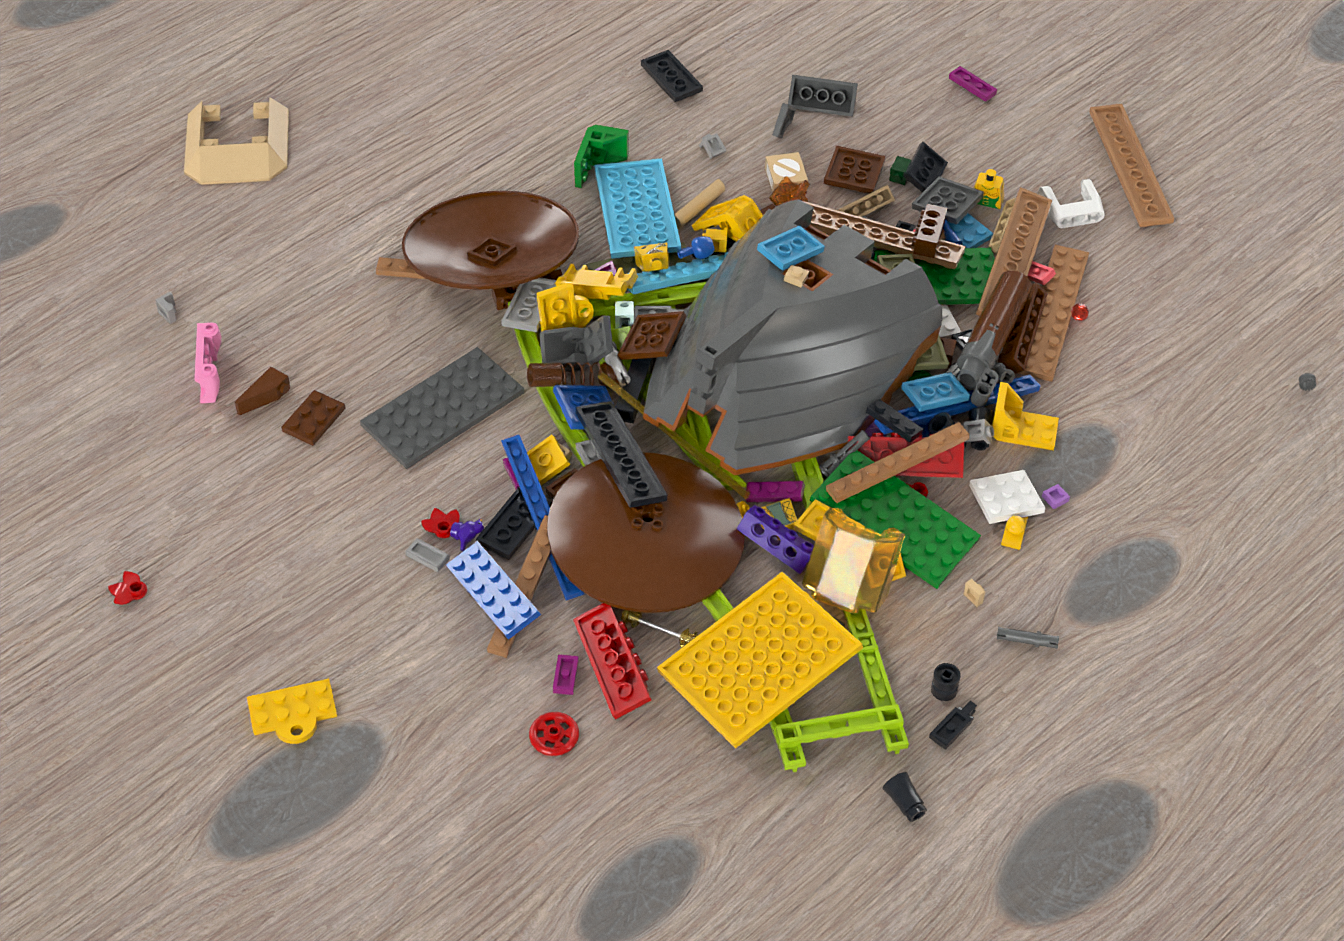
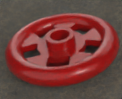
(559, 747)

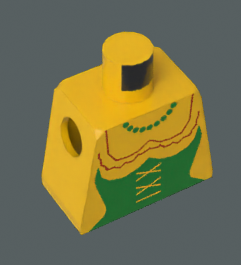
(992, 187)

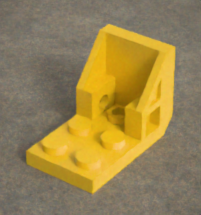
(735, 214)
(1022, 427)

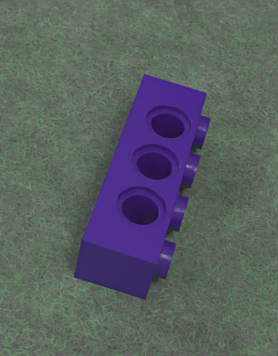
(767, 538)

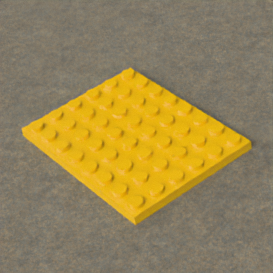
(759, 659)

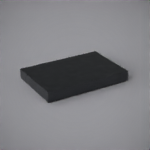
(924, 167)

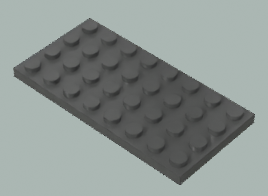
(441, 407)

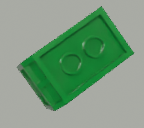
(600, 146)

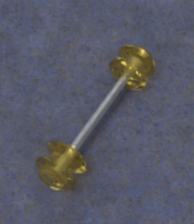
(635, 618)

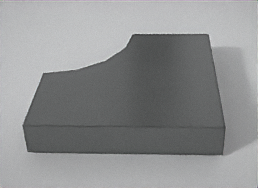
(784, 120)

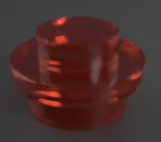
(1079, 312)

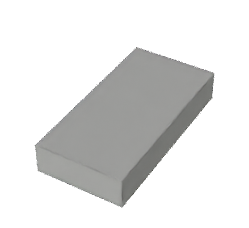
(427, 555)

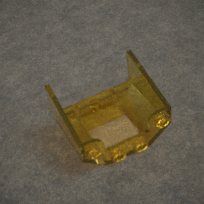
(852, 564)

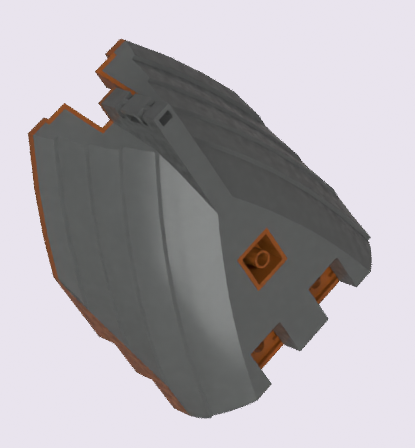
(793, 360)

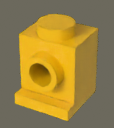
(719, 238)

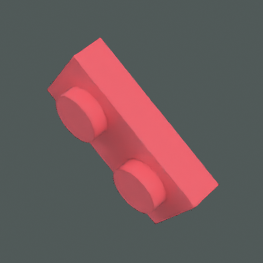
(1040, 273)

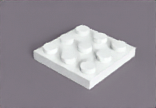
(1006, 496)

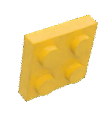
(547, 459)

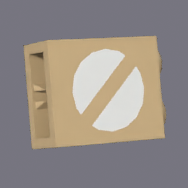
(784, 165)

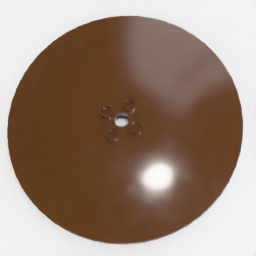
(490, 240)
(642, 564)

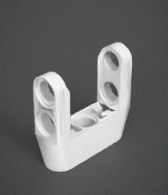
(1075, 213)

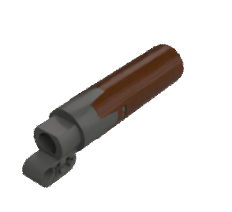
(991, 335)

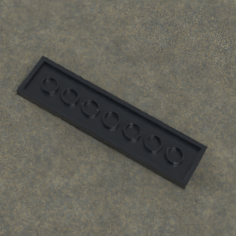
(621, 454)

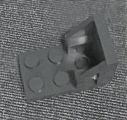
(577, 344)

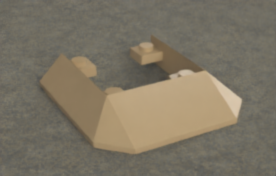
(236, 163)

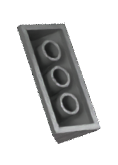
(823, 95)

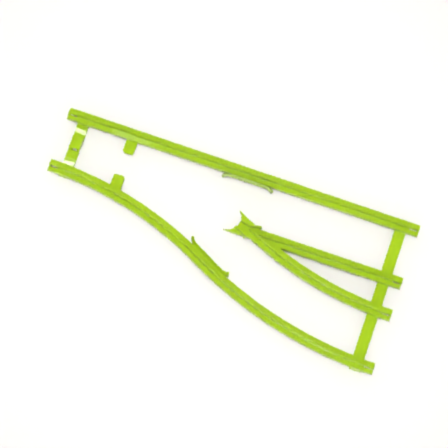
(788, 734)

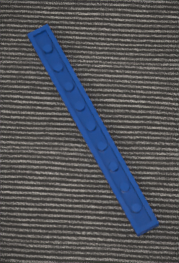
(1022, 386)
(535, 501)

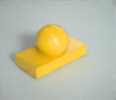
(1014, 532)

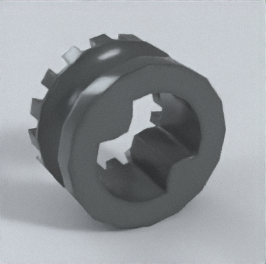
(1307, 381)

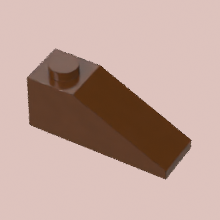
(264, 390)

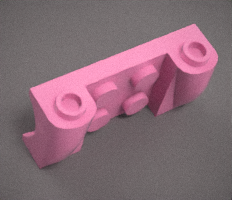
(206, 373)

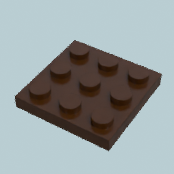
(854, 169)
(652, 335)

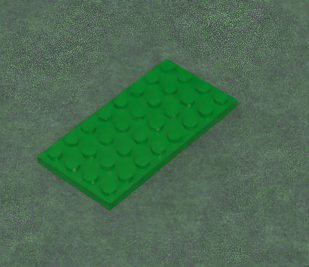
(961, 284)
(933, 537)

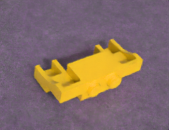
(598, 283)

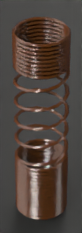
(551, 374)

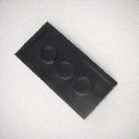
(671, 75)
(508, 527)

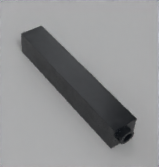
(639, 373)

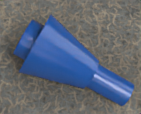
(950, 235)

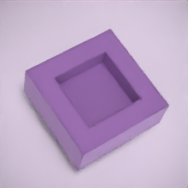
(1055, 496)

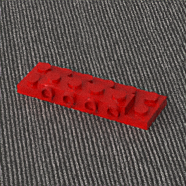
(946, 464)
(613, 659)

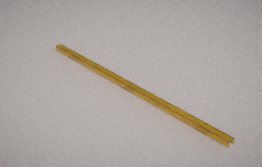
(677, 438)

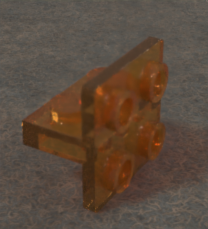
(788, 191)

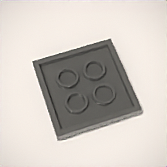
(951, 195)

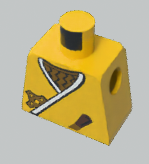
(652, 257)

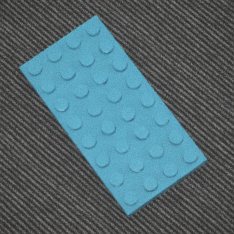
(636, 206)

